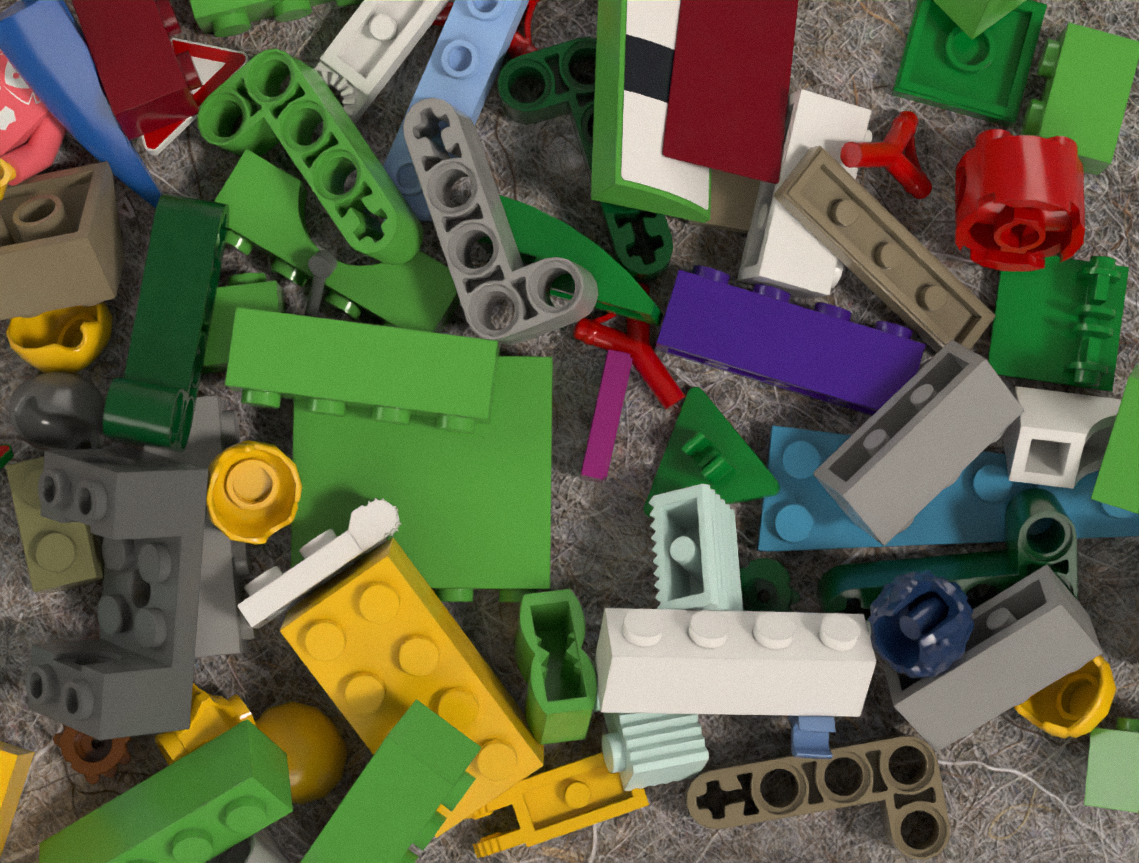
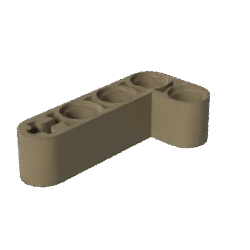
(812, 795)

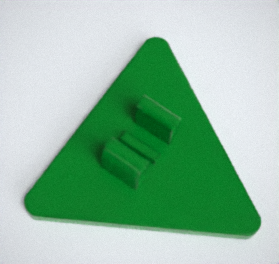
(713, 453)

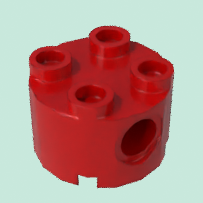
(1019, 200)

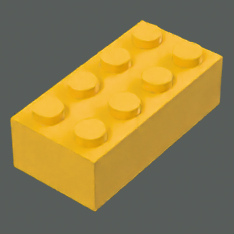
(387, 639)

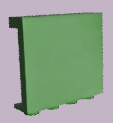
(466, 502)

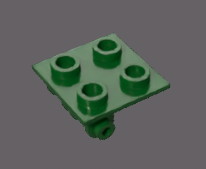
(1060, 322)

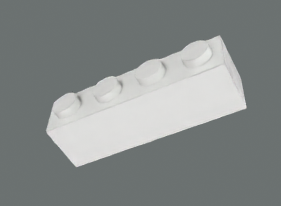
(733, 662)

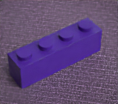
(787, 344)

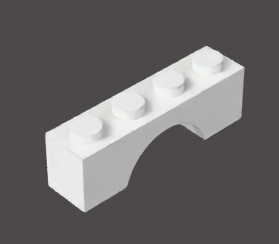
(1058, 436)

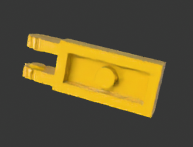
(559, 804)

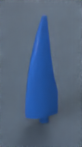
(57, 65)

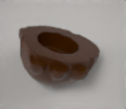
(89, 760)

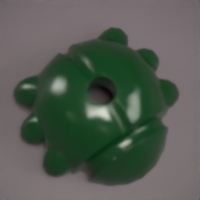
(770, 576)

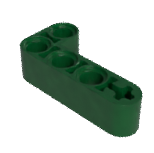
(567, 96)
(170, 327)
(1000, 568)

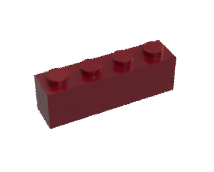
(139, 62)

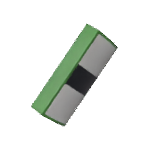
(631, 111)

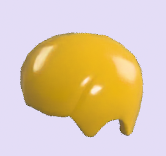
(62, 337)
(252, 491)
(1073, 702)
(312, 747)

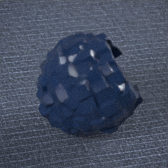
(920, 623)

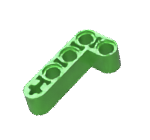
(325, 163)

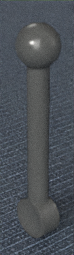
(321, 265)

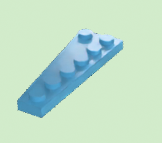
(966, 512)

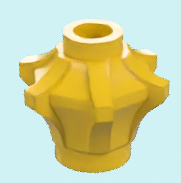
(209, 718)

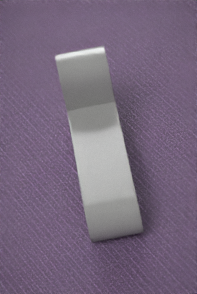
(484, 217)

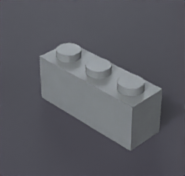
(919, 441)
(1015, 650)

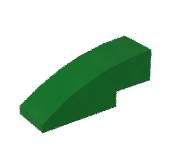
(544, 237)

